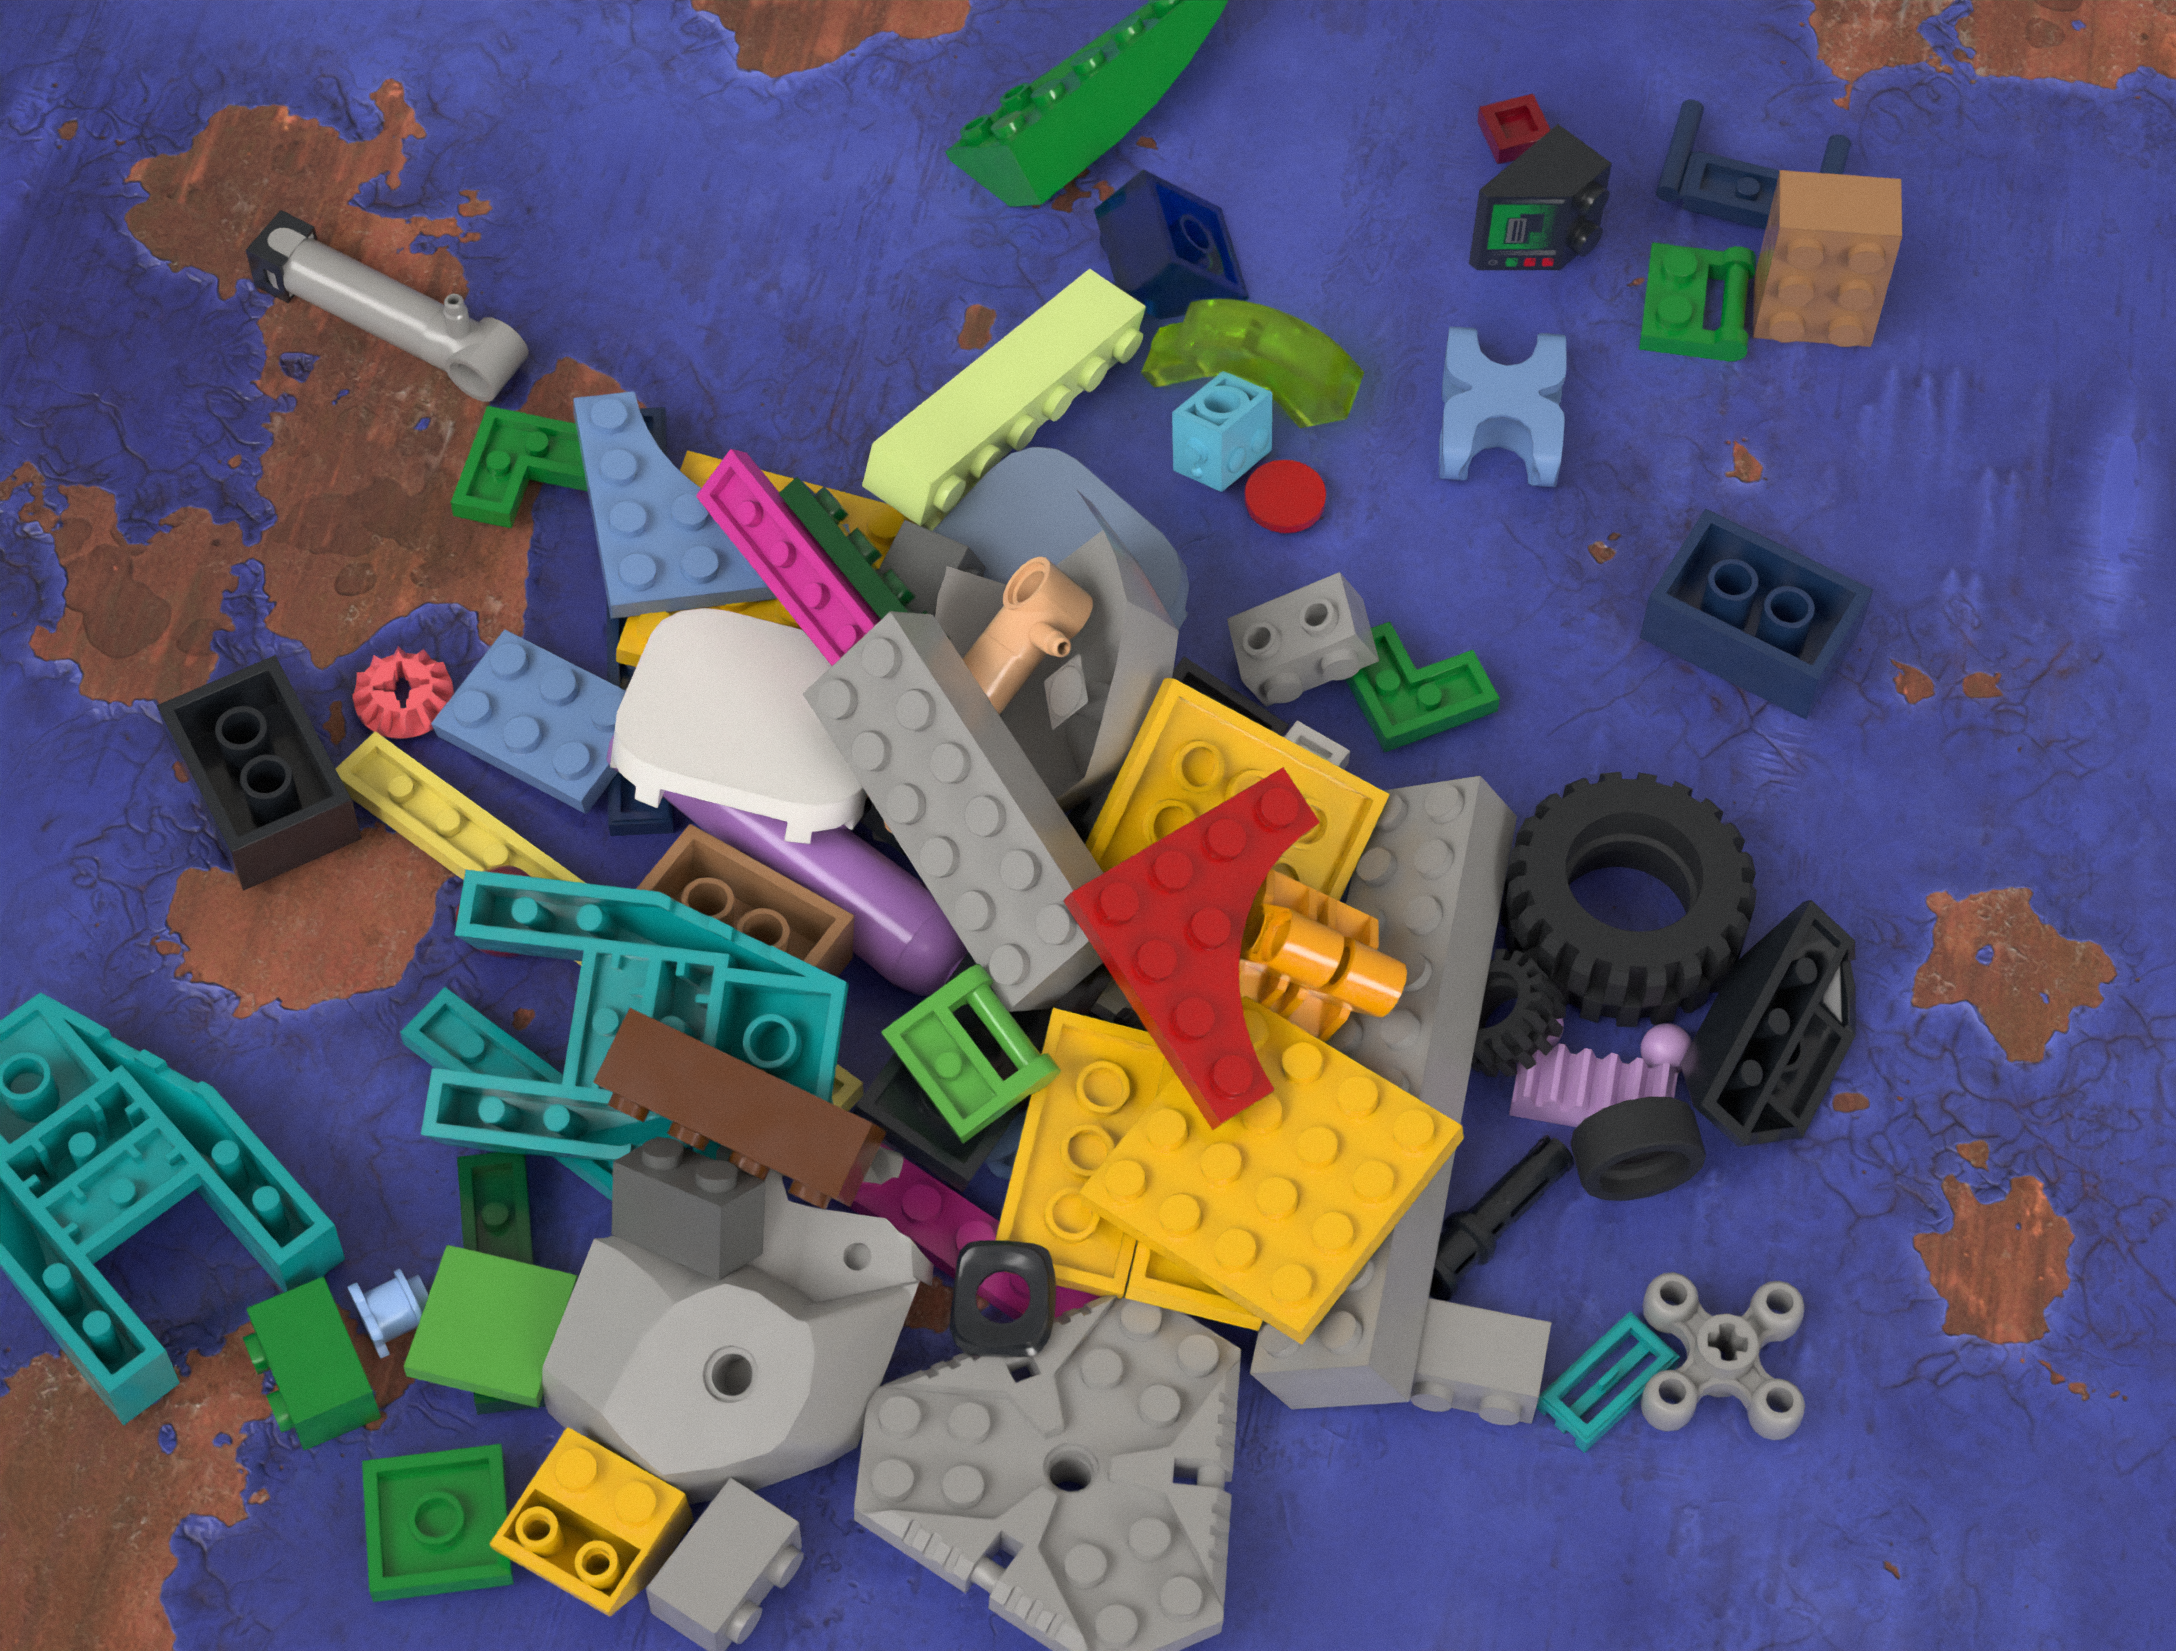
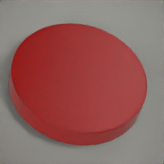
(1285, 496)

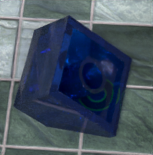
(1168, 246)

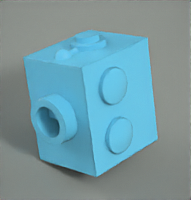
(1222, 431)

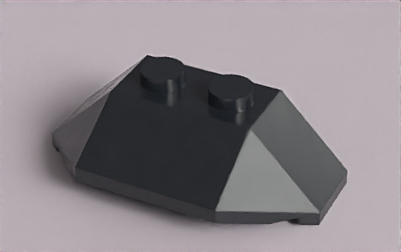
(1776, 1031)

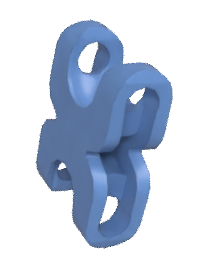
(1502, 406)

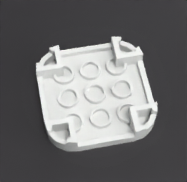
(727, 723)

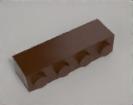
(739, 1108)

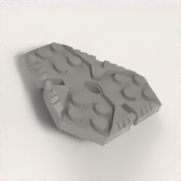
(1114, 1403)

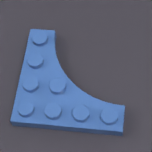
(649, 527)

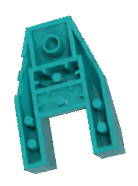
(641, 956)
(97, 1152)

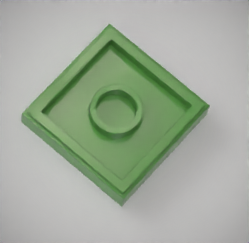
(489, 1325)

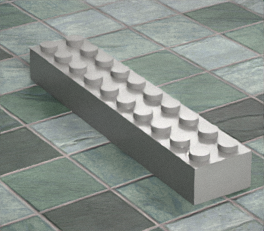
(1437, 893)

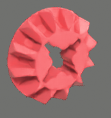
(378, 704)

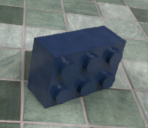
(1755, 613)

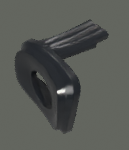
(1024, 1335)

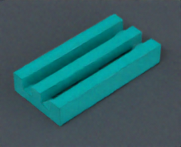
(1570, 1418)

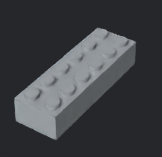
(962, 805)

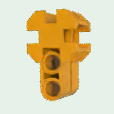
(1315, 958)

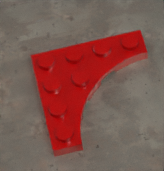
(1175, 931)

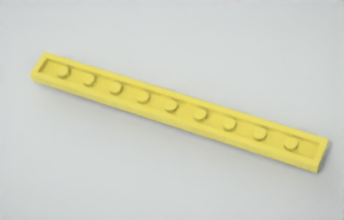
(465, 834)

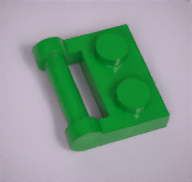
(1677, 301)

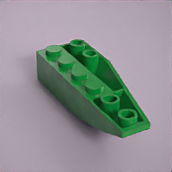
(1082, 104)

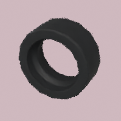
(1638, 1148)

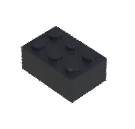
(259, 772)

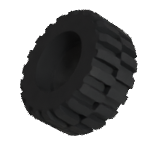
(1641, 829)

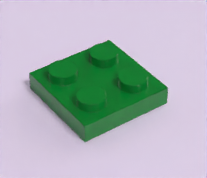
(435, 1522)

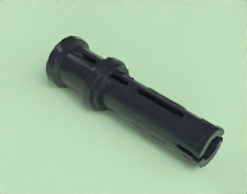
(1472, 1234)

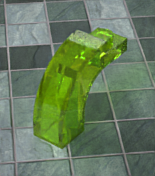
(1270, 348)

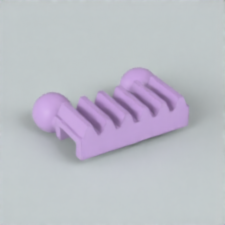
(1574, 1086)

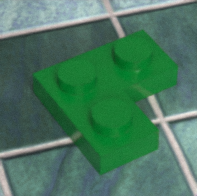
(508, 454)
(1418, 703)

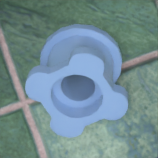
(390, 1308)

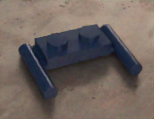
(1725, 185)

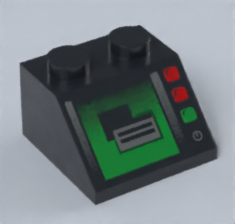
(1542, 207)

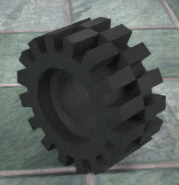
(1528, 1023)

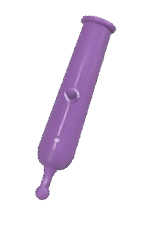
(896, 916)

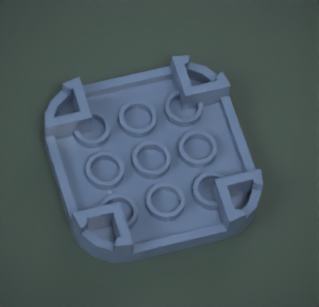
(1033, 510)

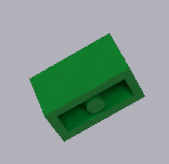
(313, 1364)

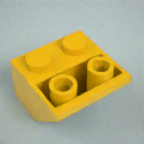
(594, 1524)

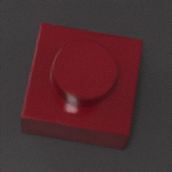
(1512, 126)

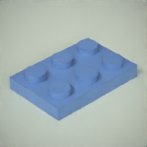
(536, 720)

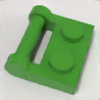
(953, 1067)

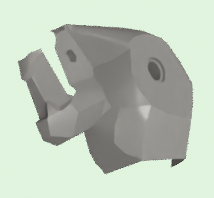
(1087, 707)
(743, 1369)

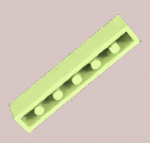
(1004, 397)

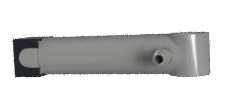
(474, 354)

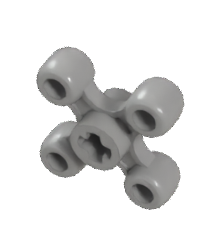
(1705, 1370)

